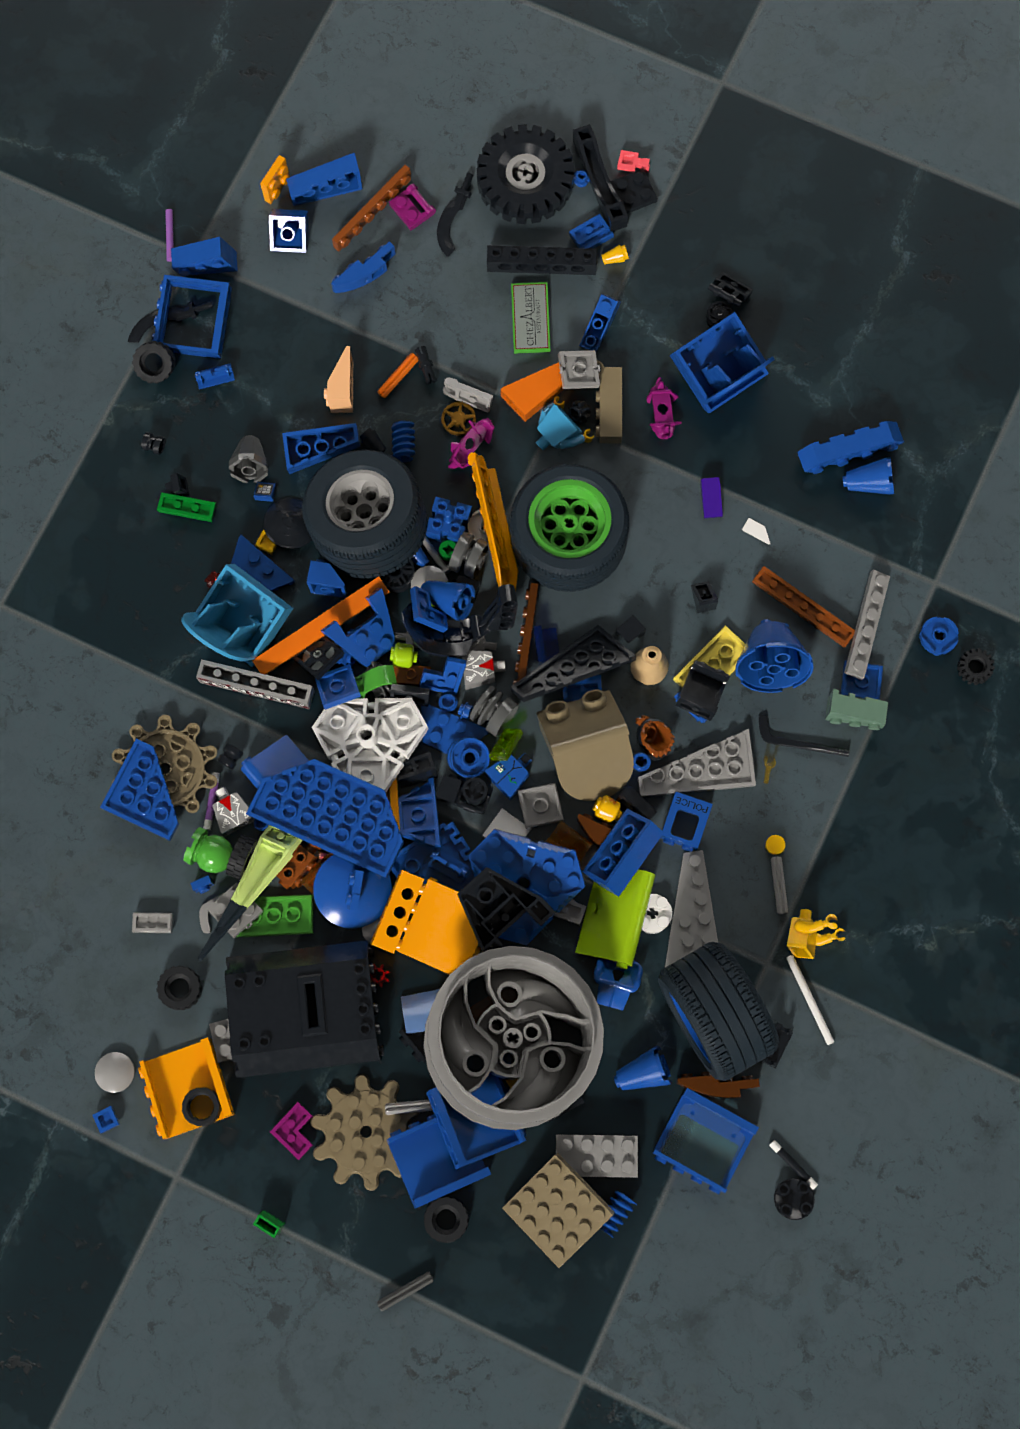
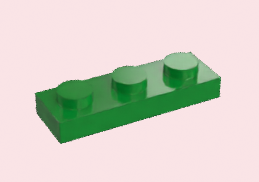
(186, 507)

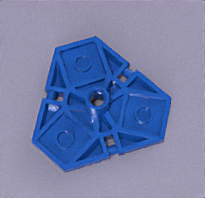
(552, 874)

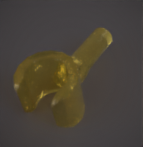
(769, 766)

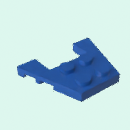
(371, 638)

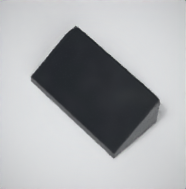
(633, 801)

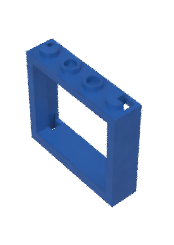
(221, 318)

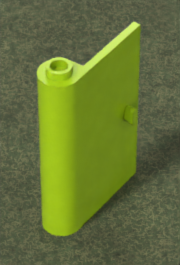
(614, 922)

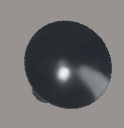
(794, 1199)

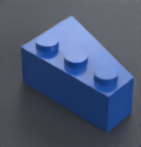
(204, 257)

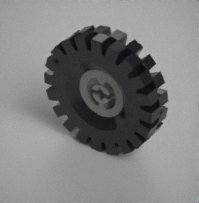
(525, 152)

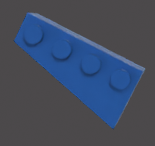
(325, 181)
(317, 445)

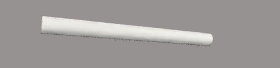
(810, 999)

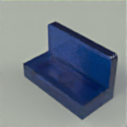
(546, 643)

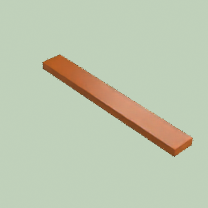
(312, 631)

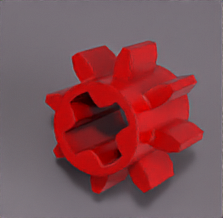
(383, 977)

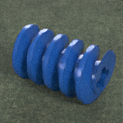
(402, 439)
(619, 1206)

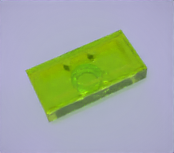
(505, 744)

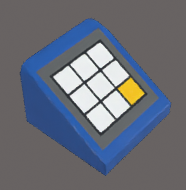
(264, 491)

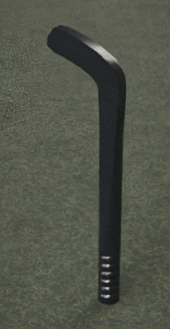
(768, 738)

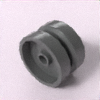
(468, 555)

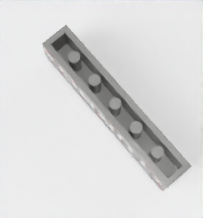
(255, 684)

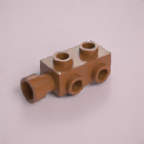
(298, 868)

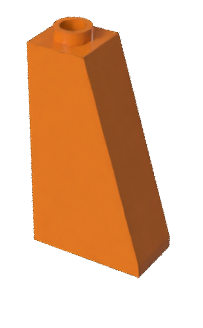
(533, 392)

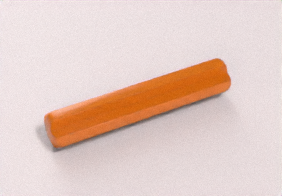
(398, 375)

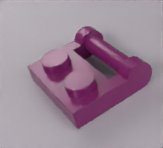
(407, 210)

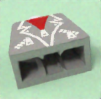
(481, 668)
(230, 812)

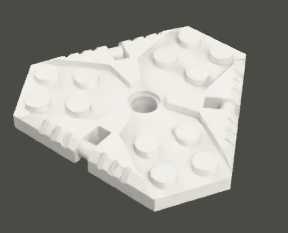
(393, 729)

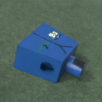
(509, 775)

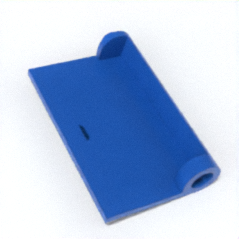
(273, 760)

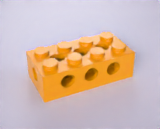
(416, 887)

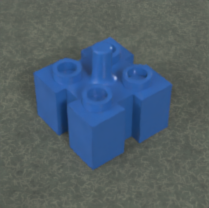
(448, 520)

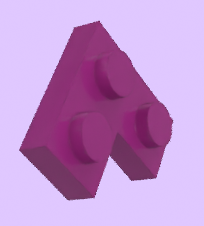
(289, 1133)

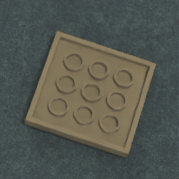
(558, 1210)

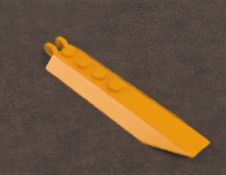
(494, 520)

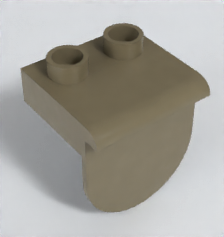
(588, 745)

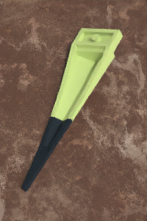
(268, 859)

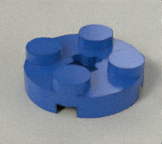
(937, 646)

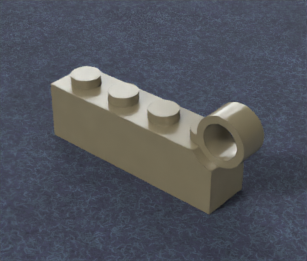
(610, 405)

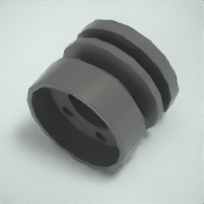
(491, 709)

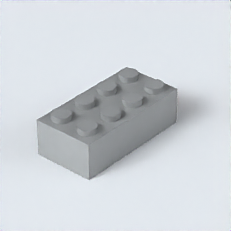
(600, 1154)

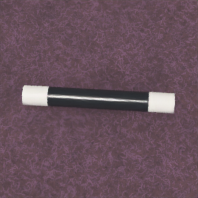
(793, 1164)

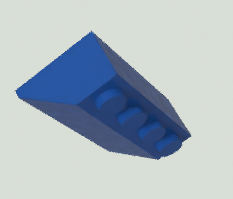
(623, 852)

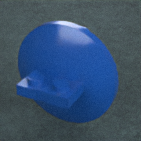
(349, 893)

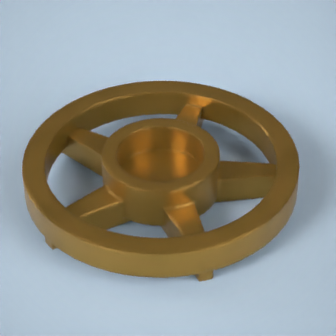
(458, 418)

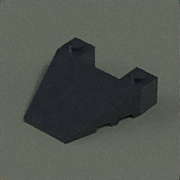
(496, 904)

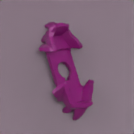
(664, 424)
(478, 432)

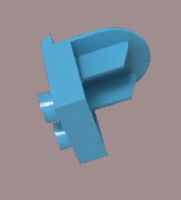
(237, 616)

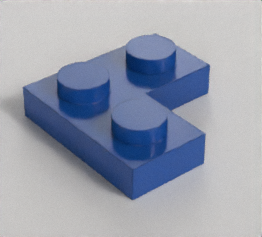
(424, 612)
(445, 681)

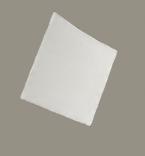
(507, 823)

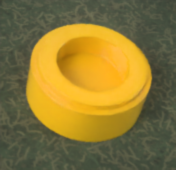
(775, 845)

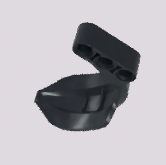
(462, 634)

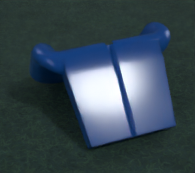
(613, 992)

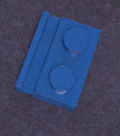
(591, 233)

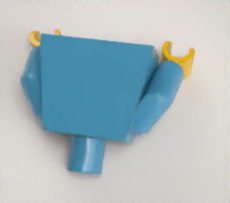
(559, 428)

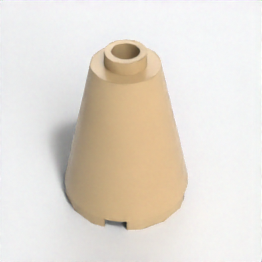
(650, 666)

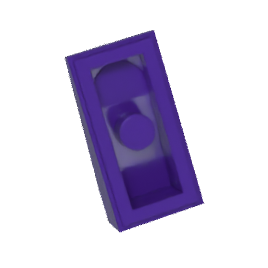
(711, 497)

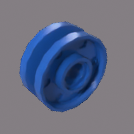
(457, 753)

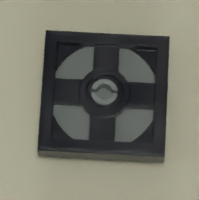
(319, 657)

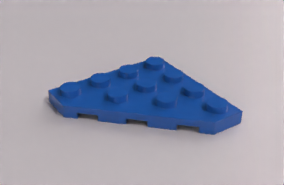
(142, 793)

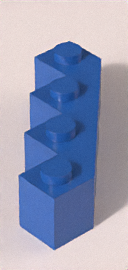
(843, 448)

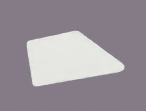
(756, 530)

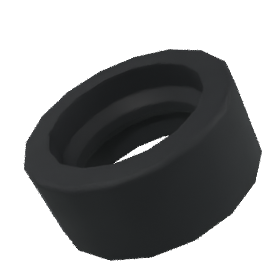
(186, 1107)

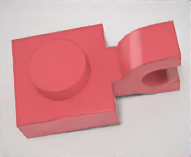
(630, 161)

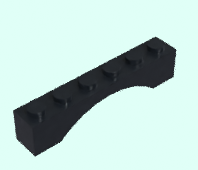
(608, 200)

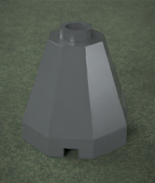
(248, 460)

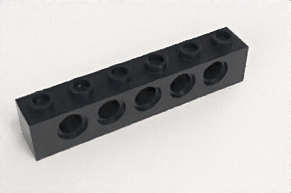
(541, 260)

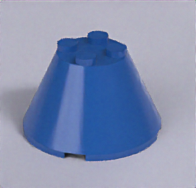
(773, 659)

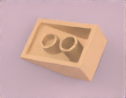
(340, 385)

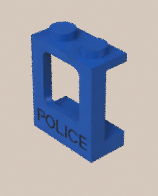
(690, 805)

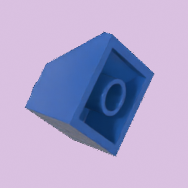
(288, 230)
(324, 580)

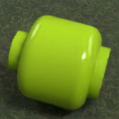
(403, 655)

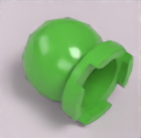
(208, 851)

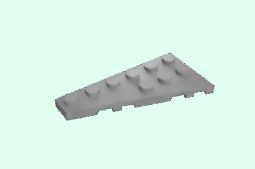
(711, 768)
(693, 911)

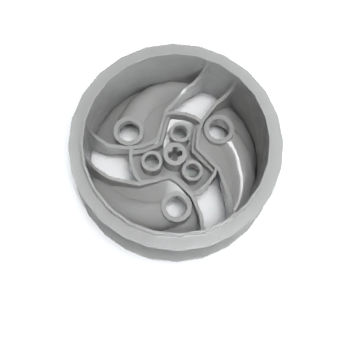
(543, 989)

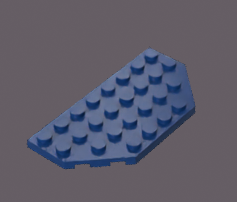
(331, 813)

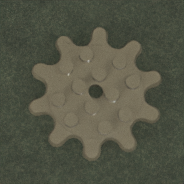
(182, 755)
(343, 1131)

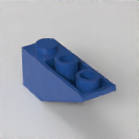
(600, 322)

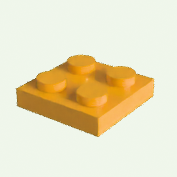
(275, 179)

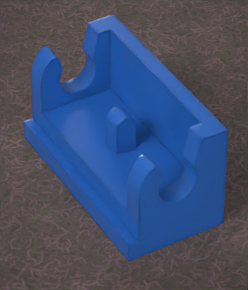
(577, 690)

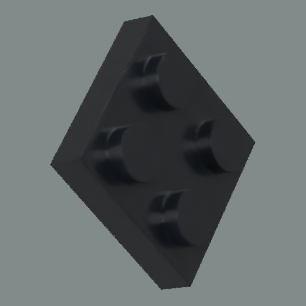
(634, 190)

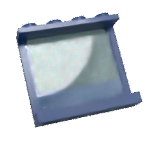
(704, 1141)

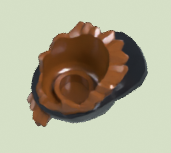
(654, 737)

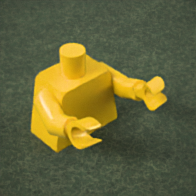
(804, 935)

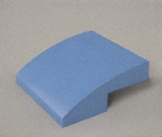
(416, 1010)

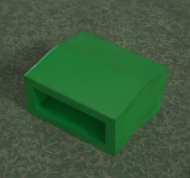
(266, 1216)

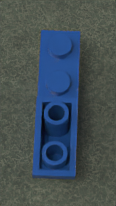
(360, 274)

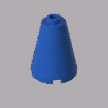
(871, 478)
(451, 597)
(644, 1072)

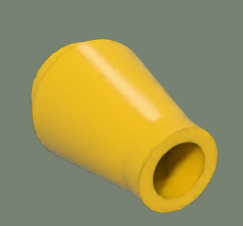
(615, 255)

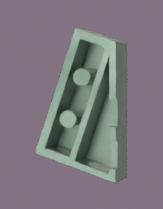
(856, 710)

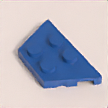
(259, 566)
(447, 728)
(420, 815)

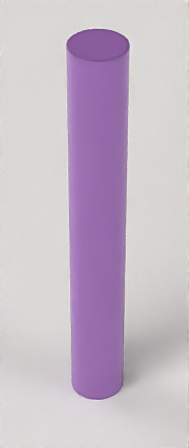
(169, 233)

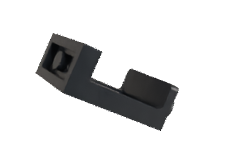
(702, 690)

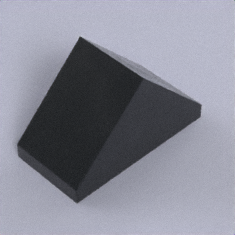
(704, 597)

